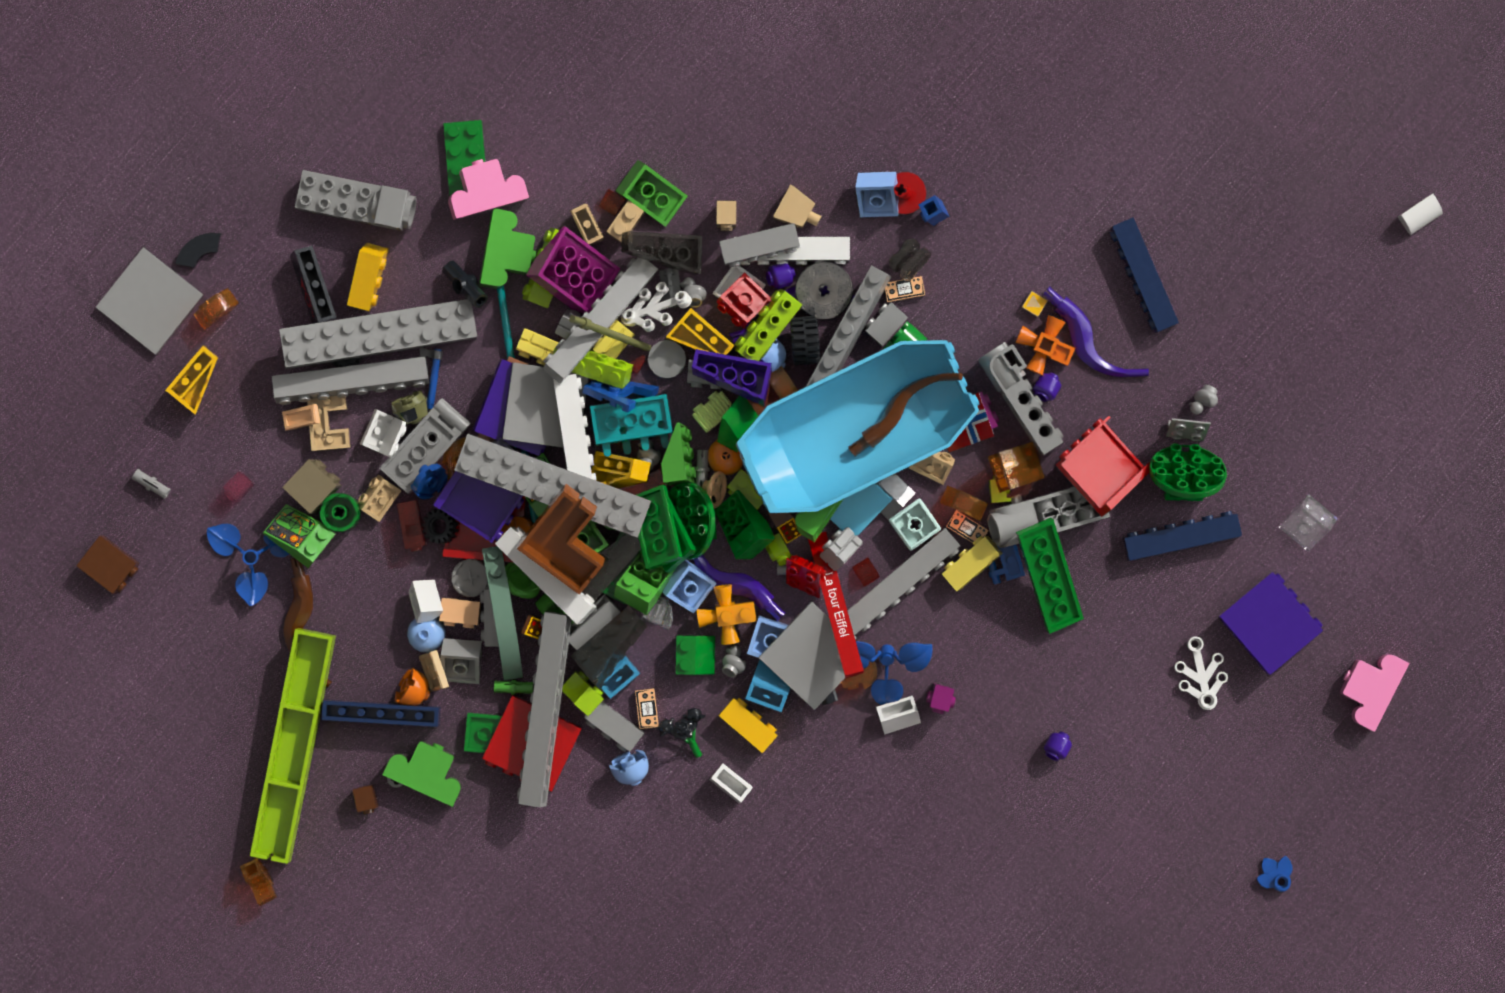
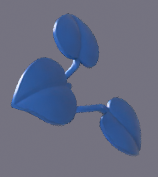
(248, 585)
(913, 655)

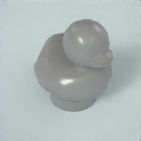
(695, 291)
(1204, 397)
(649, 455)
(732, 663)

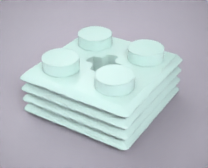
(927, 527)

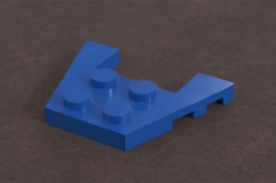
(617, 395)

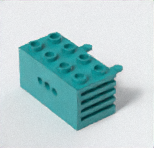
(648, 419)

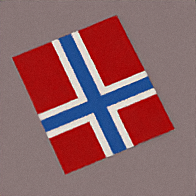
(975, 431)

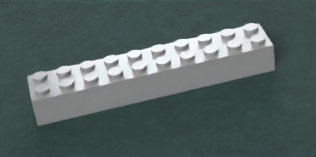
(378, 333)
(544, 481)

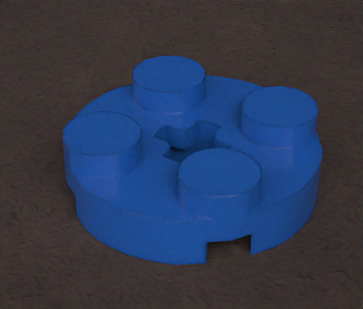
(429, 480)

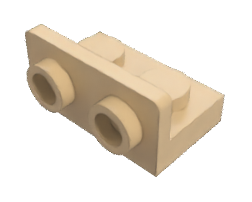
(935, 467)
(378, 497)

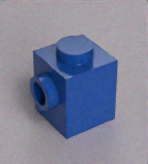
(933, 210)

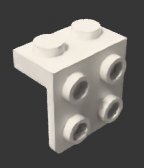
(383, 433)

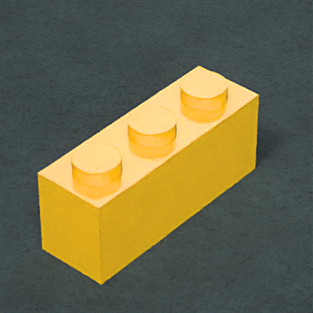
(748, 724)

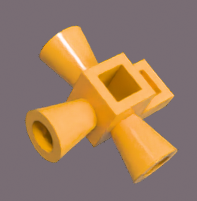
(727, 614)

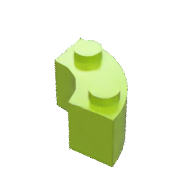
(582, 693)

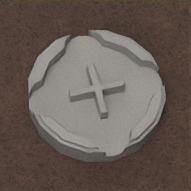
(666, 359)
(469, 577)

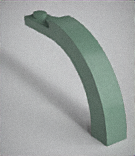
(502, 613)

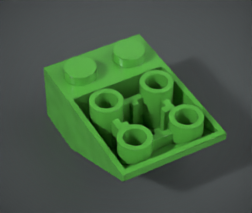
(678, 458)
(640, 586)

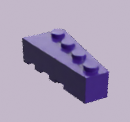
(736, 374)

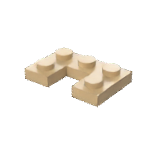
(320, 434)

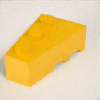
(367, 276)
(699, 334)
(193, 379)
(619, 470)

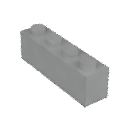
(760, 244)

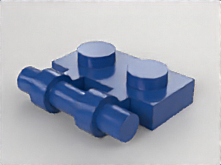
(1011, 565)

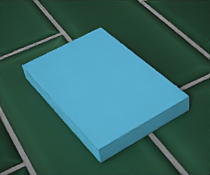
(861, 508)

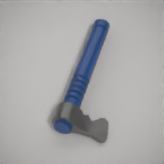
(437, 355)

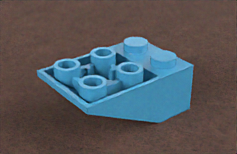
(623, 674)
(767, 688)

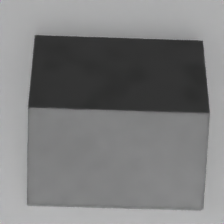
(898, 491)

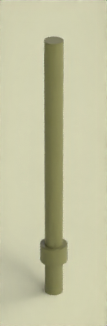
(587, 324)

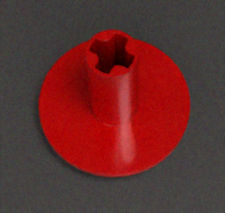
(914, 193)

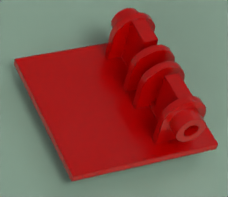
(804, 576)

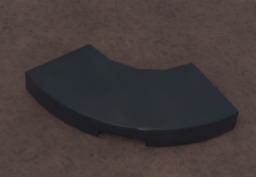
(197, 248)

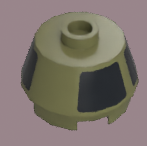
(411, 408)

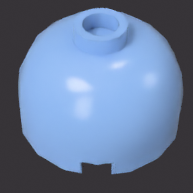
(776, 355)
(426, 635)
(630, 768)

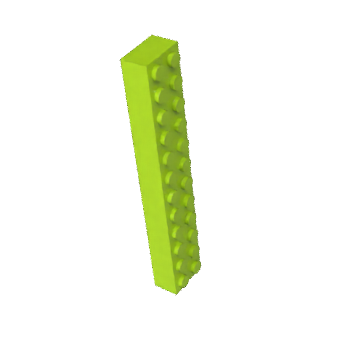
(293, 745)

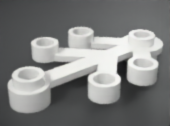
(632, 316)
(1202, 676)

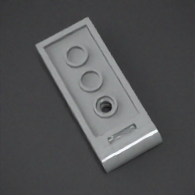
(418, 449)

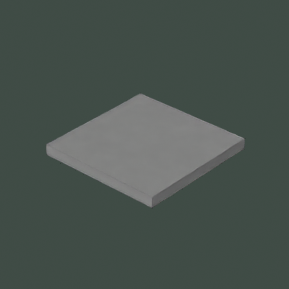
(149, 301)
(532, 406)
(807, 656)

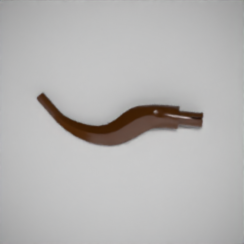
(877, 432)
(301, 605)

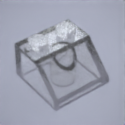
(1308, 522)

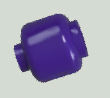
(780, 275)
(1047, 386)
(1057, 746)

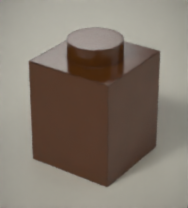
(365, 799)

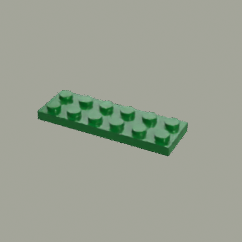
(1050, 575)

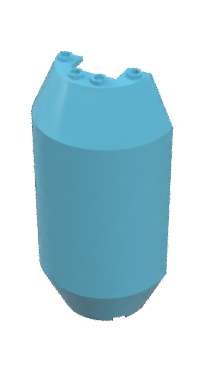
(801, 442)

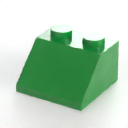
(736, 422)
(695, 654)

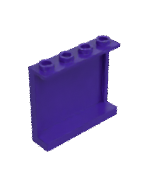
(492, 413)
(478, 505)
(1271, 623)

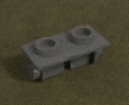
(671, 278)

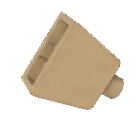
(796, 209)

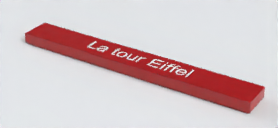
(837, 612)

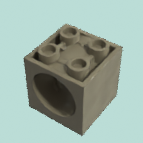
(312, 485)

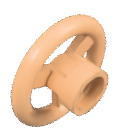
(713, 488)

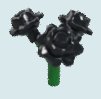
(684, 729)

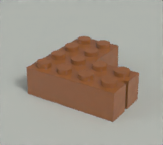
(554, 540)

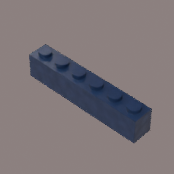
(1144, 275)
(1183, 536)
(381, 713)

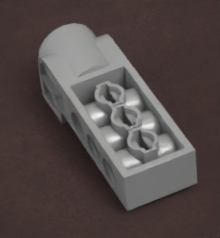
(356, 201)
(1010, 384)
(1065, 507)

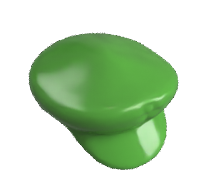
(519, 583)

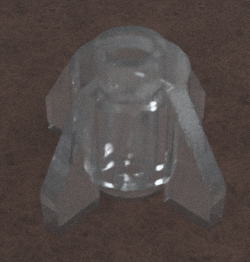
(660, 613)

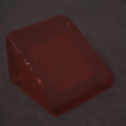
(611, 202)
(638, 363)
(866, 572)

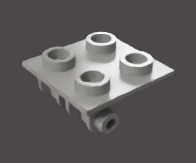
(1187, 429)

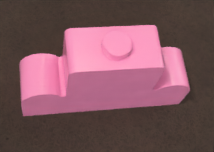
(485, 189)
(1373, 688)

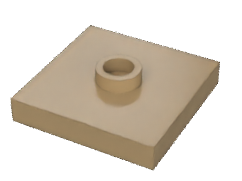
(433, 671)

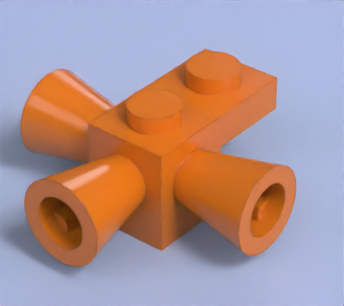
(1045, 345)

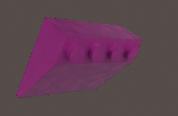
(573, 271)

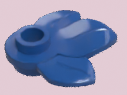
(1274, 871)

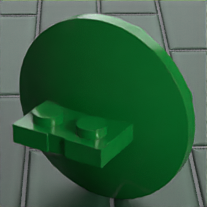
(1187, 474)
(696, 515)

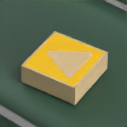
(1034, 303)

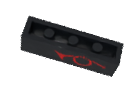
(312, 285)

